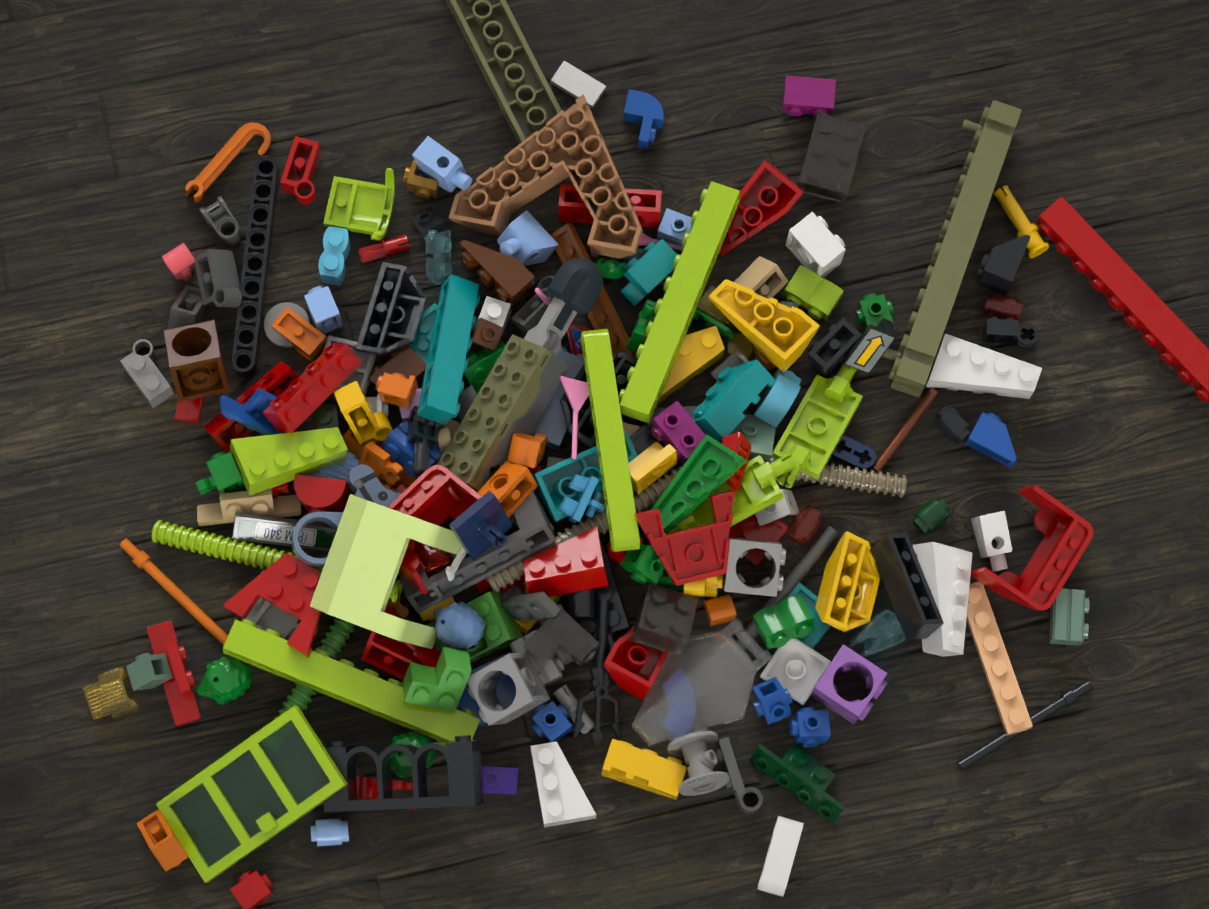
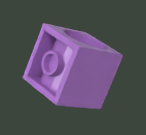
(846, 661)

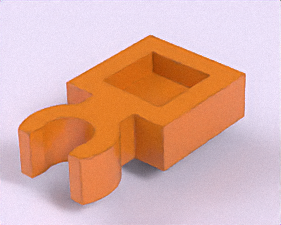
(379, 461)

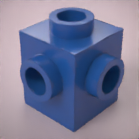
(772, 701)
(810, 727)
(554, 731)

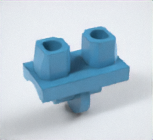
(576, 509)

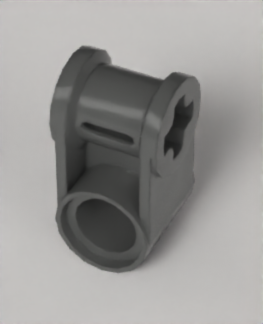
(219, 219)

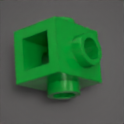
(873, 310)
(643, 564)

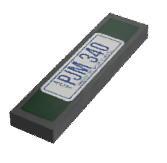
(280, 531)

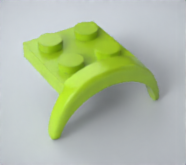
(361, 205)

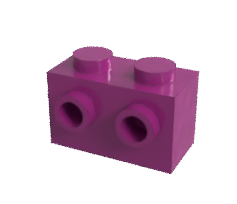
(808, 96)
(677, 429)

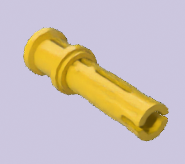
(1035, 245)

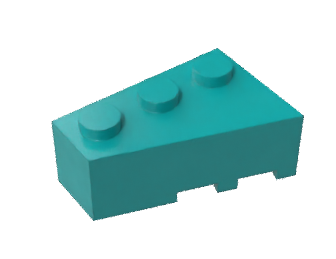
(730, 397)

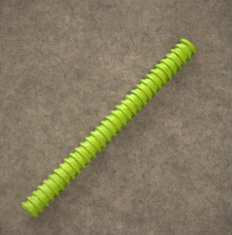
(228, 549)

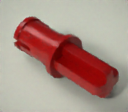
(383, 249)

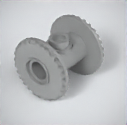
(700, 762)

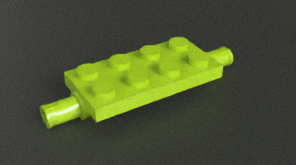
(818, 425)
(755, 493)

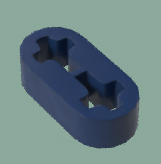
(857, 448)

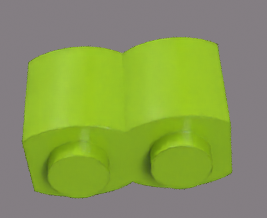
(813, 293)

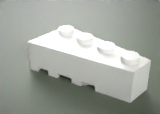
(981, 370)
(948, 578)

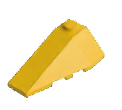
(771, 327)

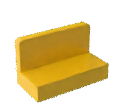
(651, 465)

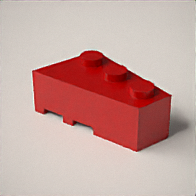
(568, 566)
(395, 655)

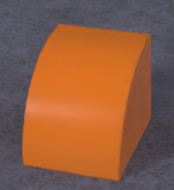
(720, 609)

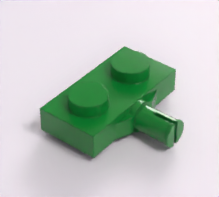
(638, 334)

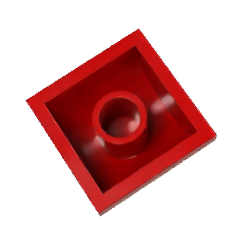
(321, 493)

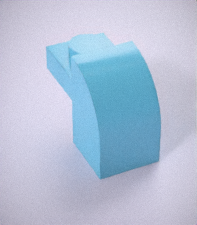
(778, 398)

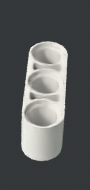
(780, 856)

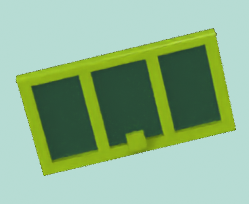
(251, 794)

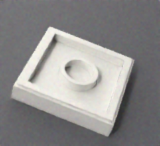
(796, 669)

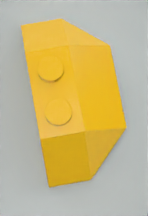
(848, 585)

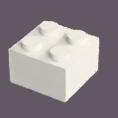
(815, 245)

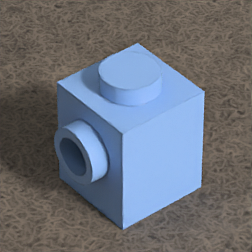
(674, 227)

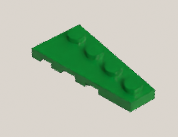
(697, 479)

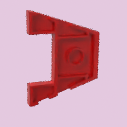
(694, 551)
(290, 587)

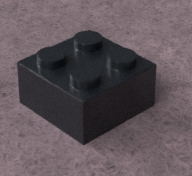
(1000, 330)

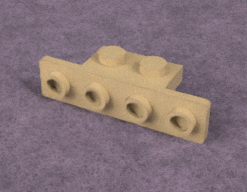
(258, 504)

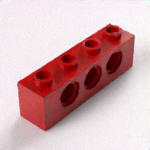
(644, 202)
(273, 382)

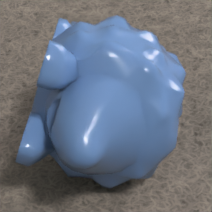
(459, 625)

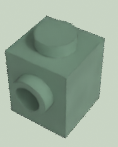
(148, 671)

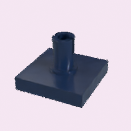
(482, 526)

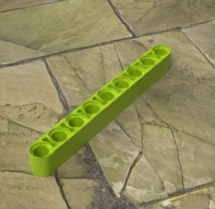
(610, 440)

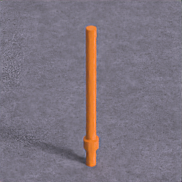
(143, 561)

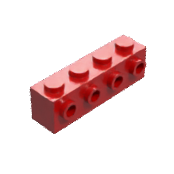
(312, 387)

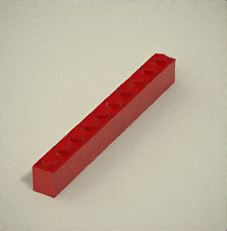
(1128, 293)

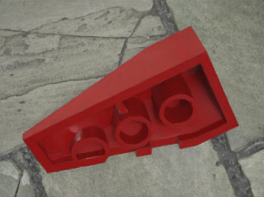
(762, 201)
(634, 665)

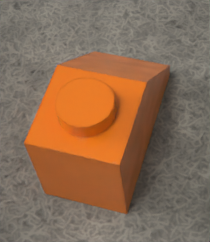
(162, 840)

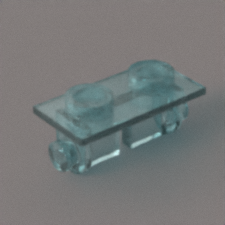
(440, 245)

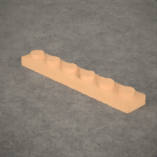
(996, 662)

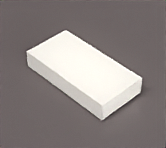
(577, 83)

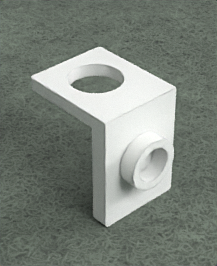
(778, 509)

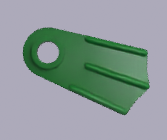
(710, 322)

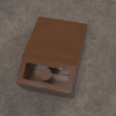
(499, 272)

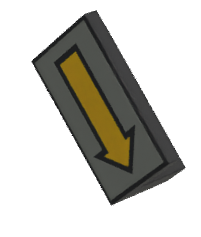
(871, 346)

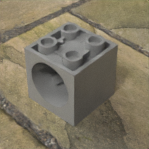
(770, 584)
(529, 688)

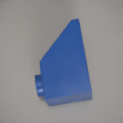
(992, 439)

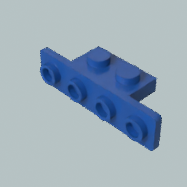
(251, 413)

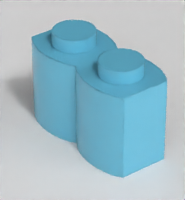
(332, 260)

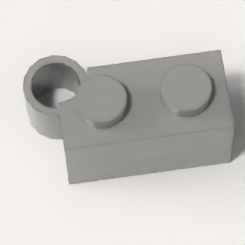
(146, 374)

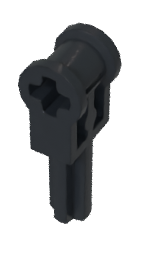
(424, 436)

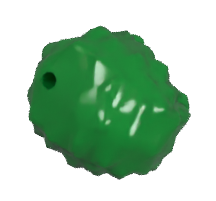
(225, 680)
(400, 761)

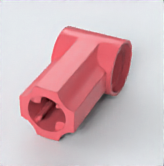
(180, 262)

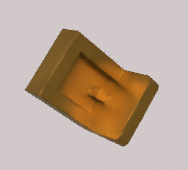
(420, 185)

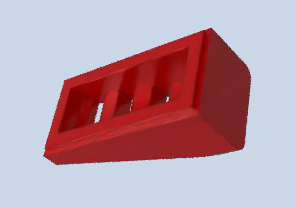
(741, 446)

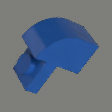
(644, 110)

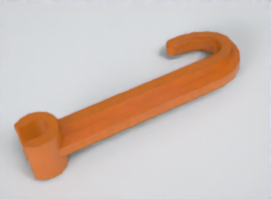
(226, 156)

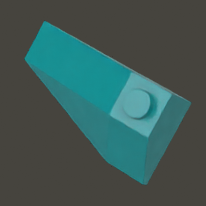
(555, 480)

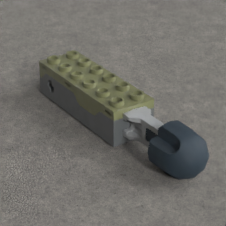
(521, 379)

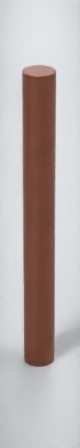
(904, 430)

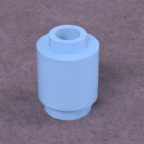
(330, 832)

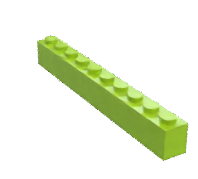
(679, 302)
(344, 682)

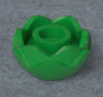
(611, 269)

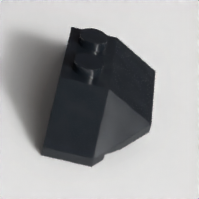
(392, 312)
(586, 434)

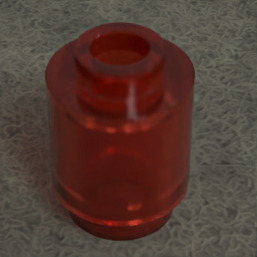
(1003, 306)
(805, 525)

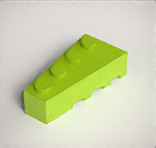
(277, 457)

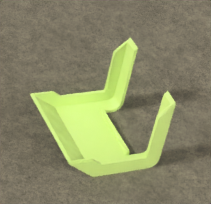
(366, 564)

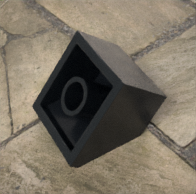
(1000, 267)

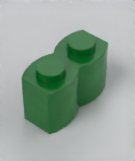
(784, 622)

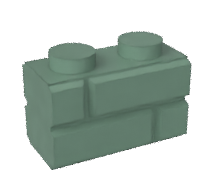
(1067, 618)

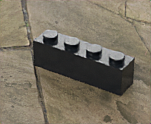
(906, 586)

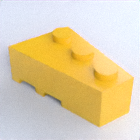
(695, 356)
(643, 769)

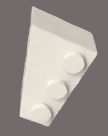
(558, 788)

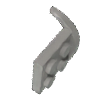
(271, 617)

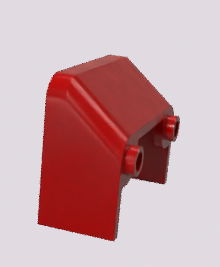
(433, 500)
(1053, 560)

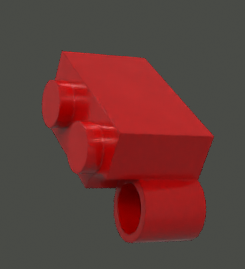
(301, 169)

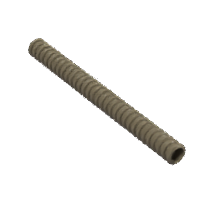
(858, 479)
(642, 501)

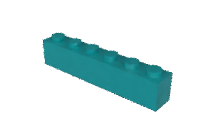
(448, 350)

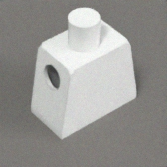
(993, 527)

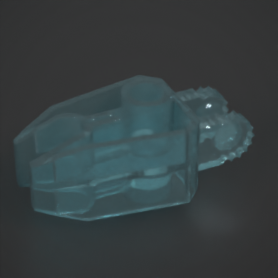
(881, 632)

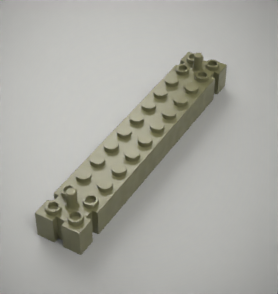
(957, 241)

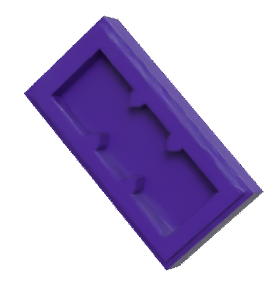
(499, 780)

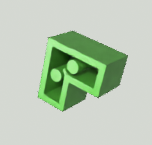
(441, 685)

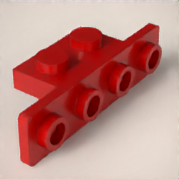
(179, 687)

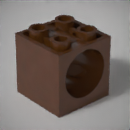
(196, 360)

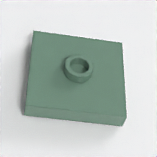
(759, 435)

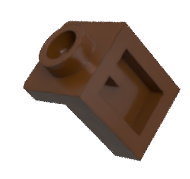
(486, 334)

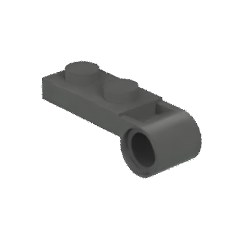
(528, 606)
(725, 754)

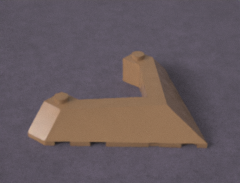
(562, 149)

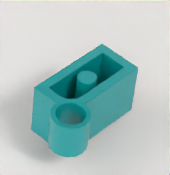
(648, 271)

